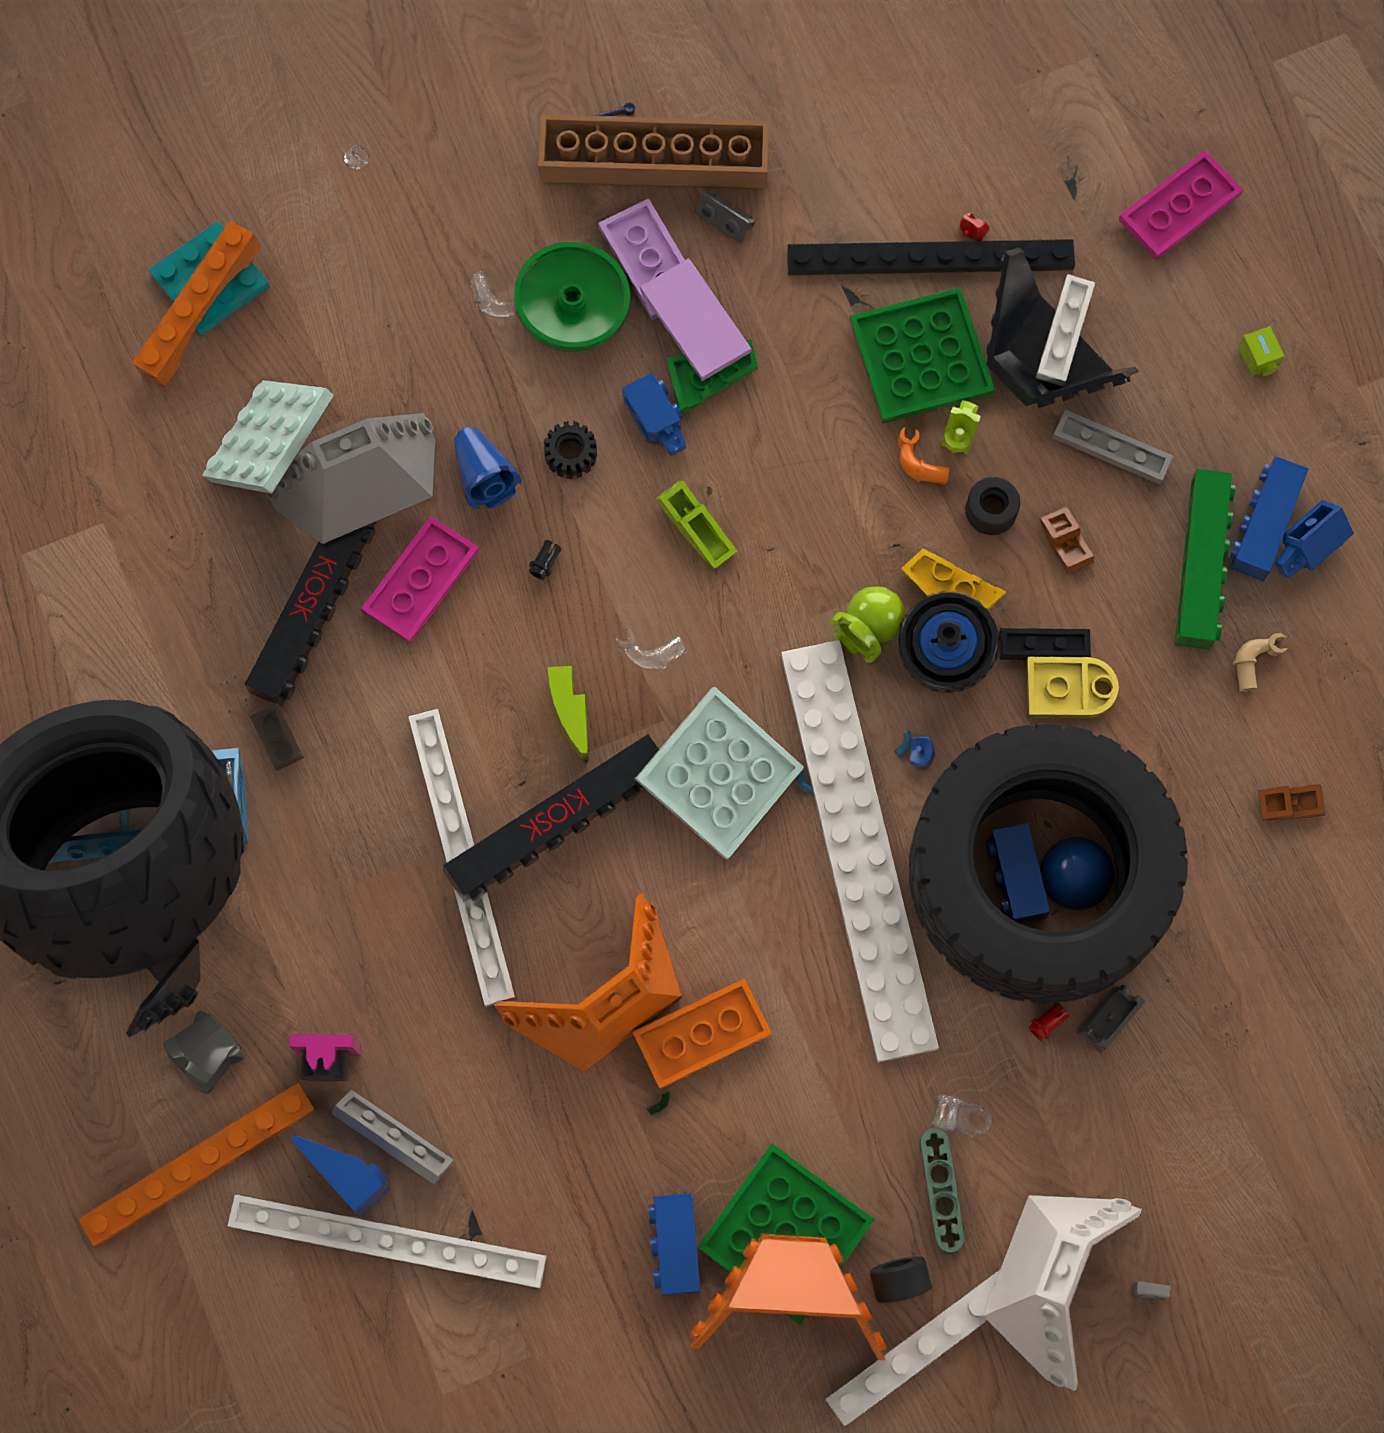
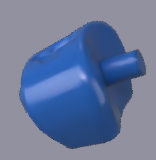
(922, 751)

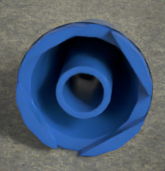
(484, 470)

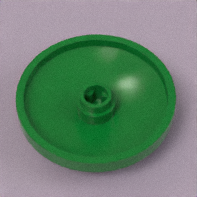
(571, 296)

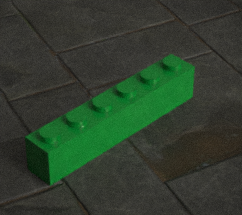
(1203, 559)

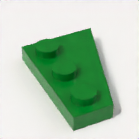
(692, 391)

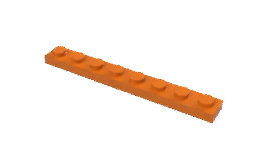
(196, 1165)

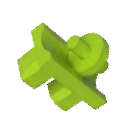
(961, 428)

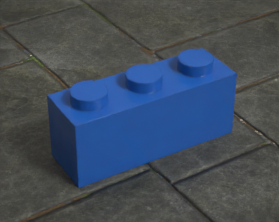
(1018, 873)
(674, 1244)

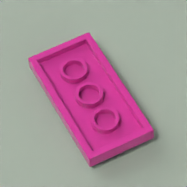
(1180, 204)
(420, 579)

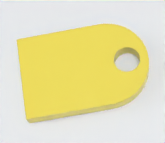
(1067, 687)

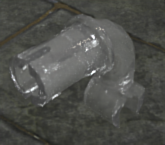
(486, 300)
(654, 658)

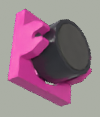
(324, 1055)

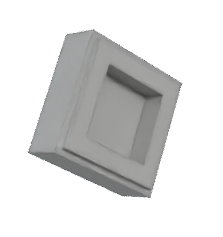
(1151, 1290)

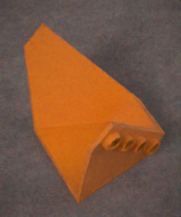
(608, 1016)
(789, 1278)

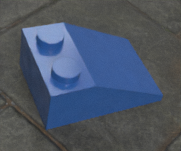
(351, 1177)

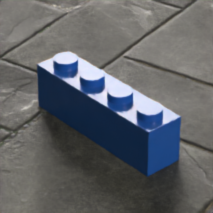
(1268, 519)

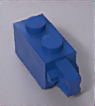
(654, 413)
(1313, 538)

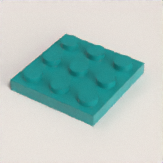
(178, 267)

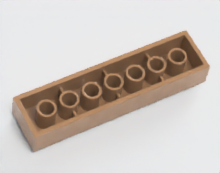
(653, 151)

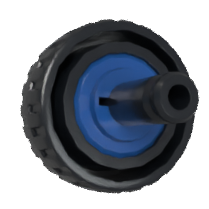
(948, 642)

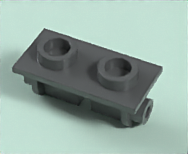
(718, 212)

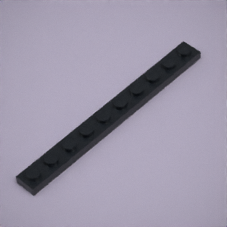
(925, 257)

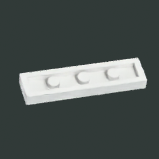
(1065, 330)

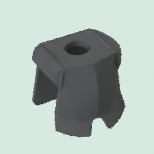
(203, 1051)

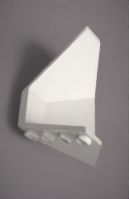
(1042, 1274)

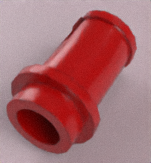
(1048, 1022)

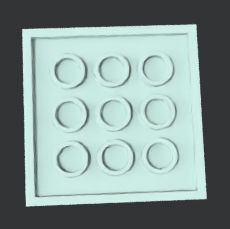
(267, 435)
(719, 773)

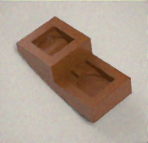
(1066, 540)
(1291, 803)

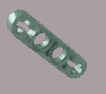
(937, 1191)

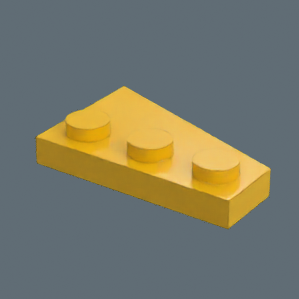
(936, 575)

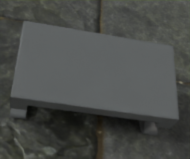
(1110, 1018)

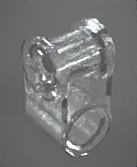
(958, 1116)

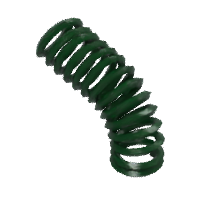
(661, 1105)

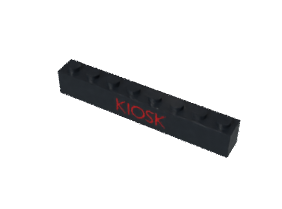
(305, 615)
(550, 822)

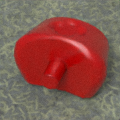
(973, 227)

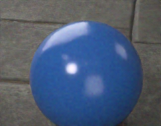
(1077, 873)

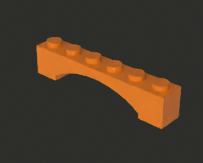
(225, 259)

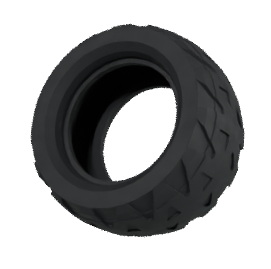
(152, 890)

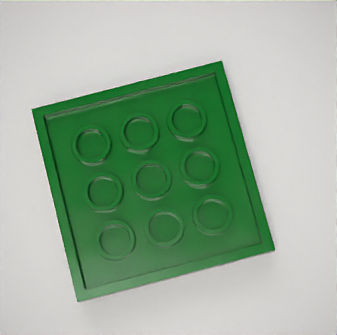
(921, 355)
(786, 1201)

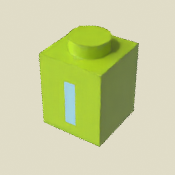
(1261, 352)

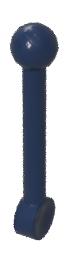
(628, 109)

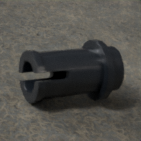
(541, 565)

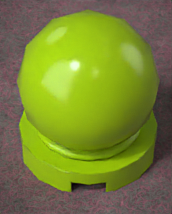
(870, 620)

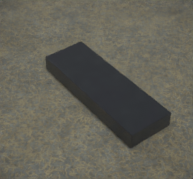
(1037, 642)

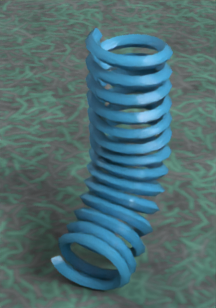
(901, 749)
(802, 783)

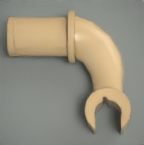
(1246, 659)

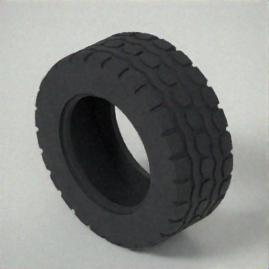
(1106, 787)

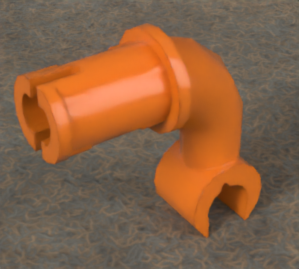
(918, 469)

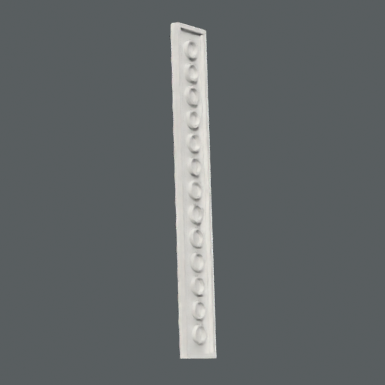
(859, 852)

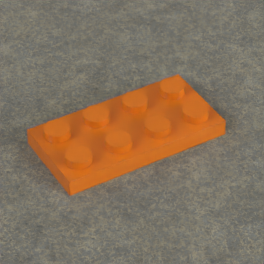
(702, 1033)

